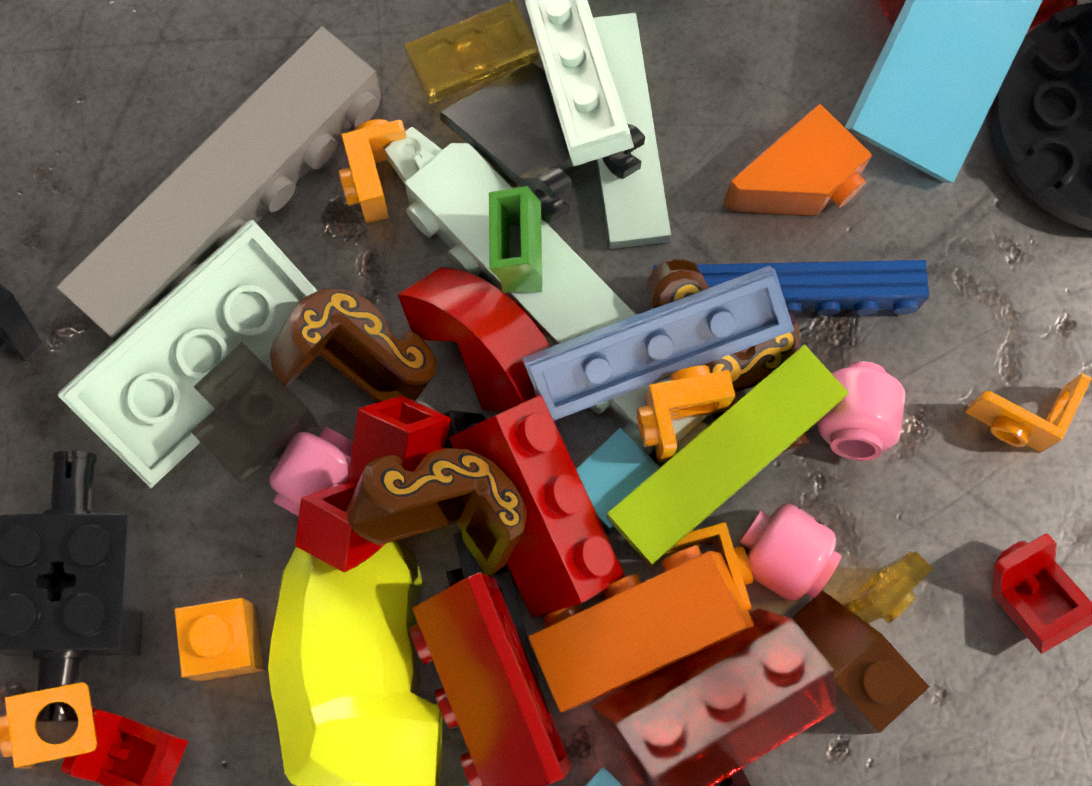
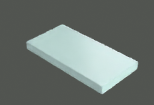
(142, 385)

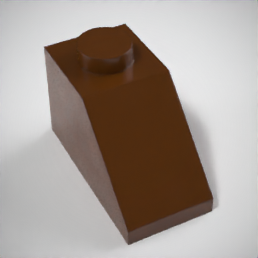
(869, 673)

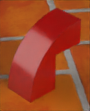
(487, 328)
(381, 429)

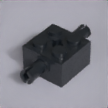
(41, 553)

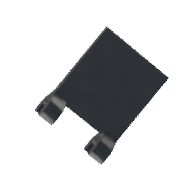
(522, 136)

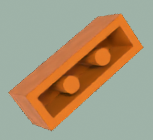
(639, 627)

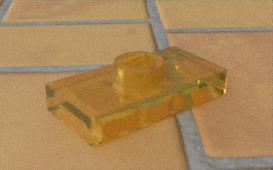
(472, 51)
(889, 589)

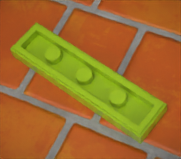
(726, 455)

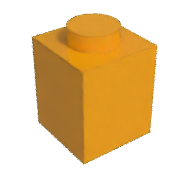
(219, 640)

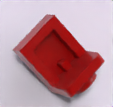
(1040, 593)
(127, 753)

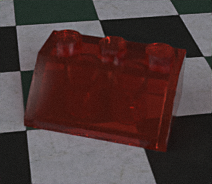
(721, 705)

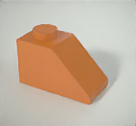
(802, 170)

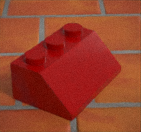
(488, 686)

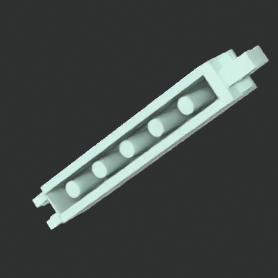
(451, 198)

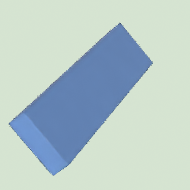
(660, 343)

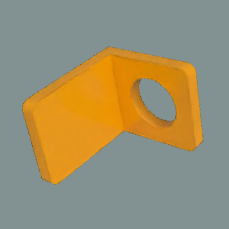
(1022, 428)
(734, 557)
(19, 730)

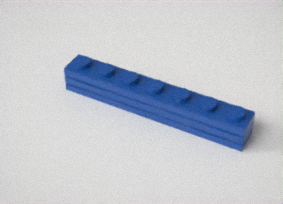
(839, 285)

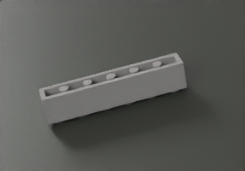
(226, 182)

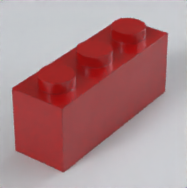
(563, 546)

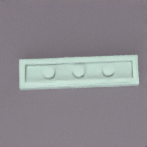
(579, 79)
(637, 204)

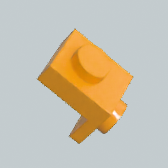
(361, 180)
(687, 395)

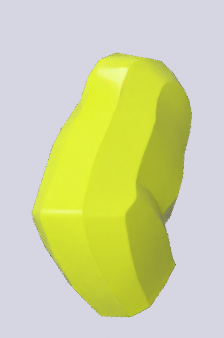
(350, 674)

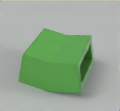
(522, 209)

